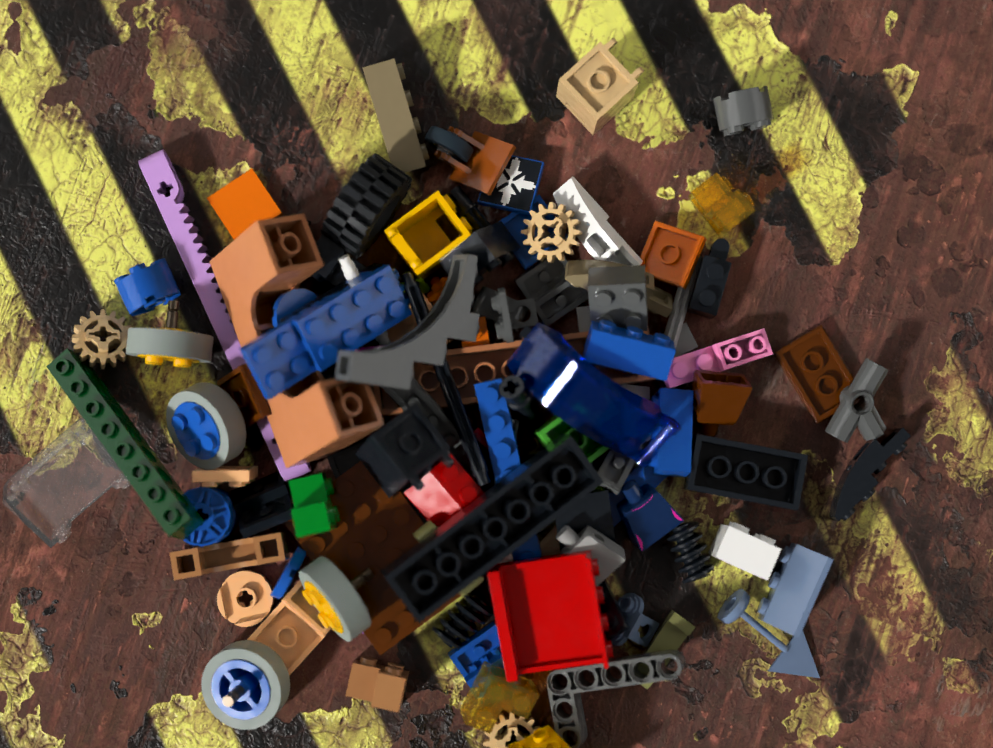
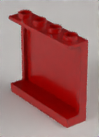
(549, 613)

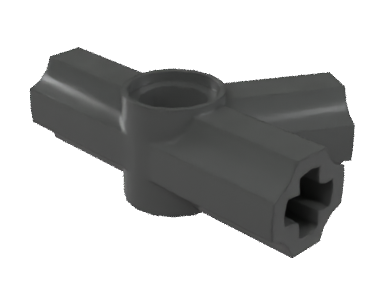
(863, 414)

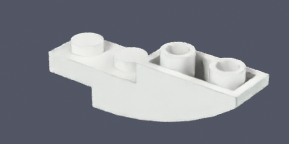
(597, 234)

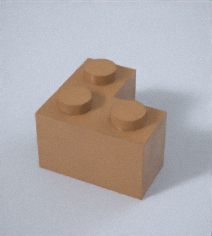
(378, 683)

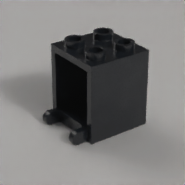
(403, 451)

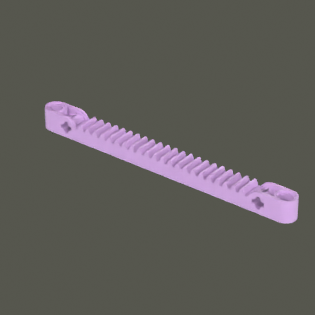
(159, 175)

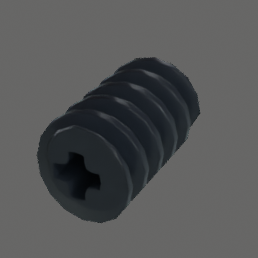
(690, 551)
(463, 620)

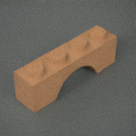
(229, 555)

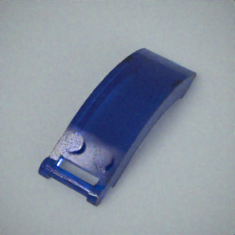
(588, 397)

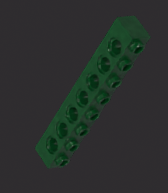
(125, 445)

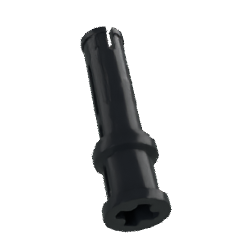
(520, 399)

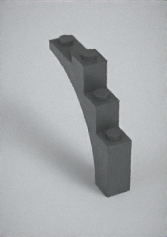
(426, 343)

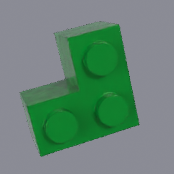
(313, 505)

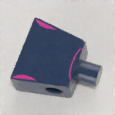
(646, 514)

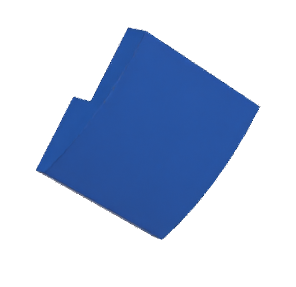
(480, 648)

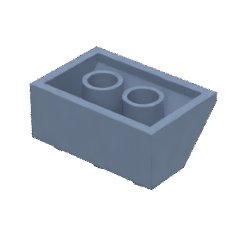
(794, 589)

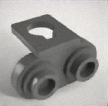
(506, 324)

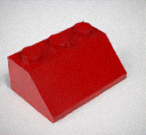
(444, 492)

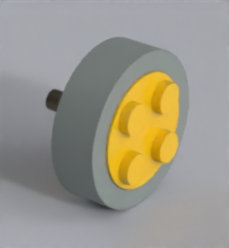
(169, 343)
(336, 597)

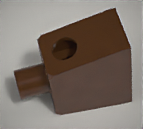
(718, 398)

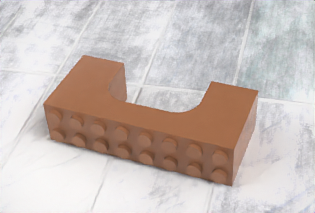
(252, 272)

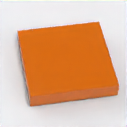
(243, 203)
(671, 254)

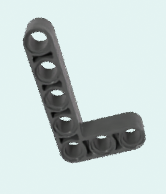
(603, 680)

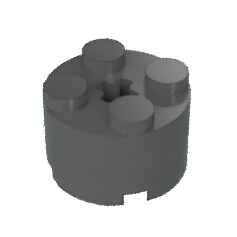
(743, 109)

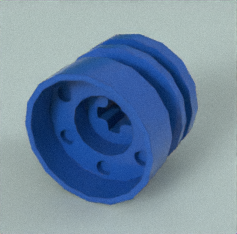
(221, 514)

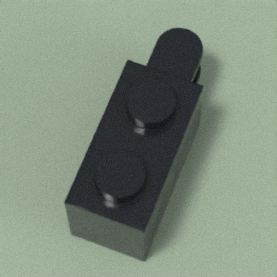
(710, 281)

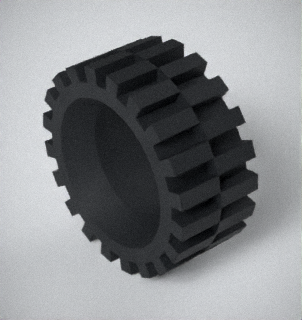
(366, 205)

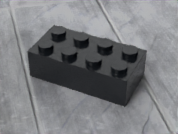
(746, 472)

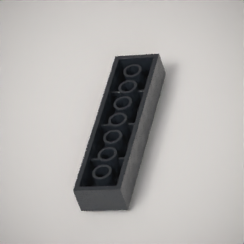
(491, 527)

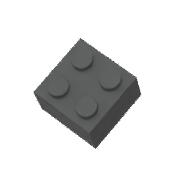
(619, 295)

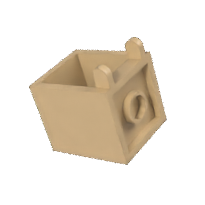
(597, 87)

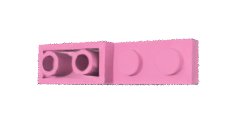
(719, 357)

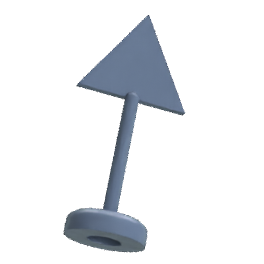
(795, 656)

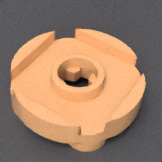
(233, 588)

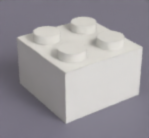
(749, 553)

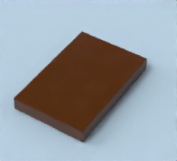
(815, 372)

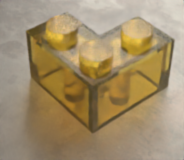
(721, 206)
(493, 693)

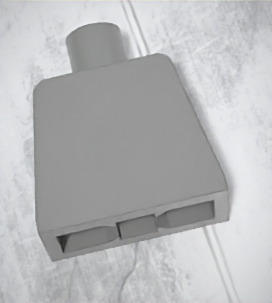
(607, 552)

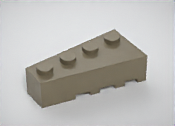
(394, 115)

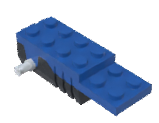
(334, 321)

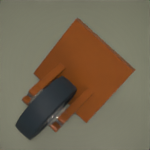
(480, 156)

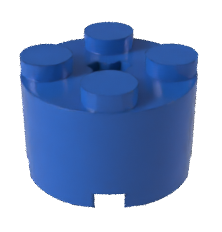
(147, 287)

